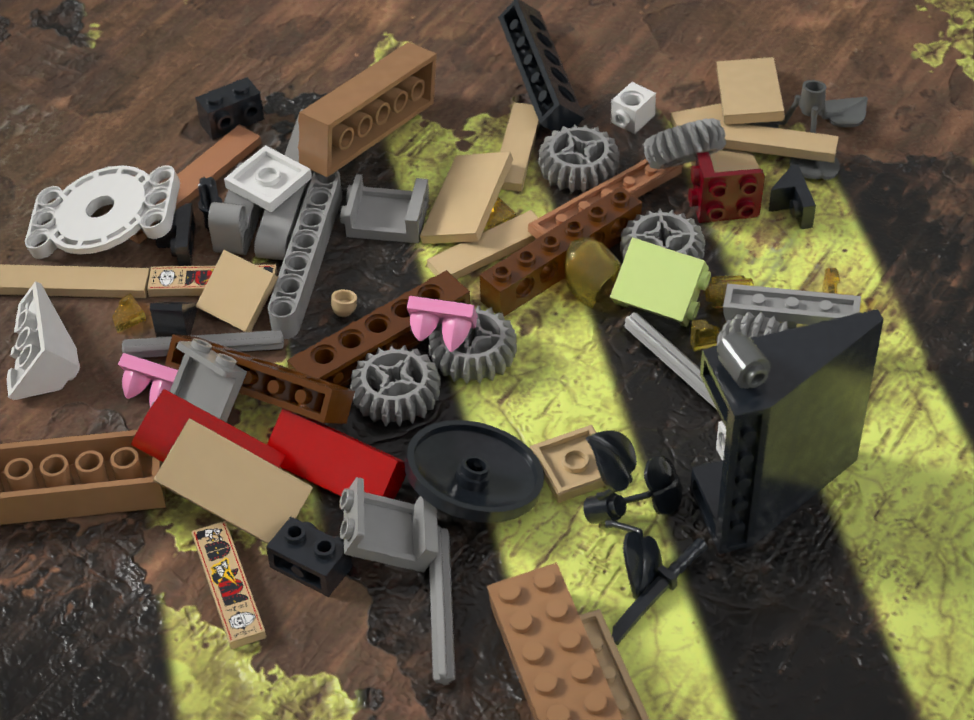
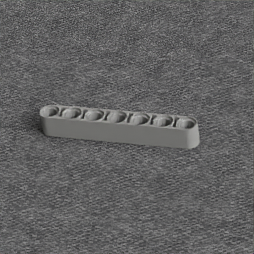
(278, 226)
(305, 254)

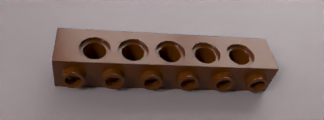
(543, 260)
(388, 325)
(280, 385)

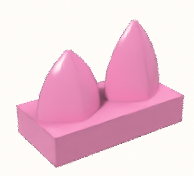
(454, 317)
(140, 372)

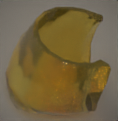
(588, 268)

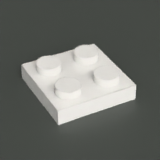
(268, 178)

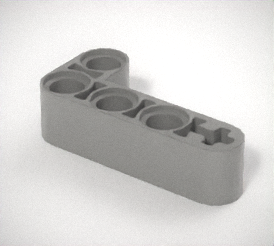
(233, 223)

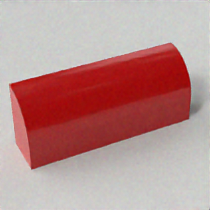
(169, 416)
(333, 457)

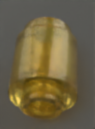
(717, 288)

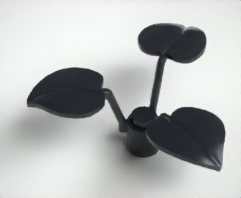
(615, 462)

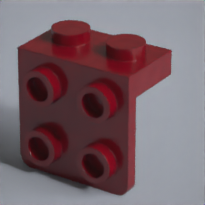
(724, 194)

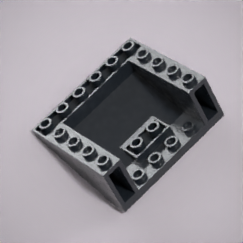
(788, 431)

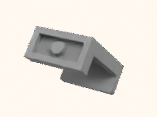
(385, 212)
(207, 378)
(388, 529)

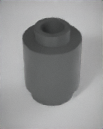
(743, 360)

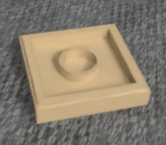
(236, 291)
(569, 464)

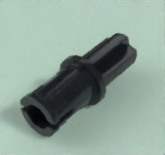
(208, 194)

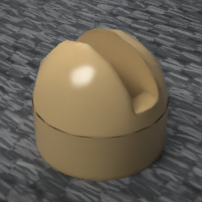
(343, 302)

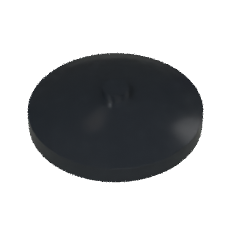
(474, 471)

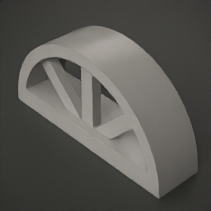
(788, 304)

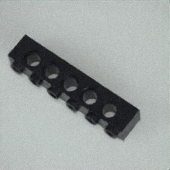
(540, 67)

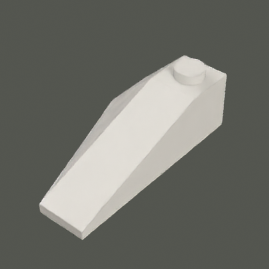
(42, 350)

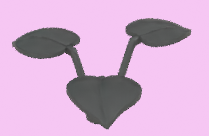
(840, 112)

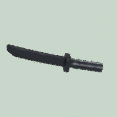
(665, 579)

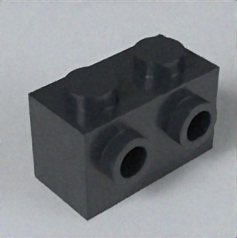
(228, 107)
(309, 556)

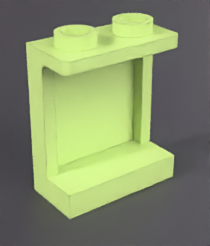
(661, 281)

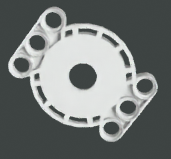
(133, 209)

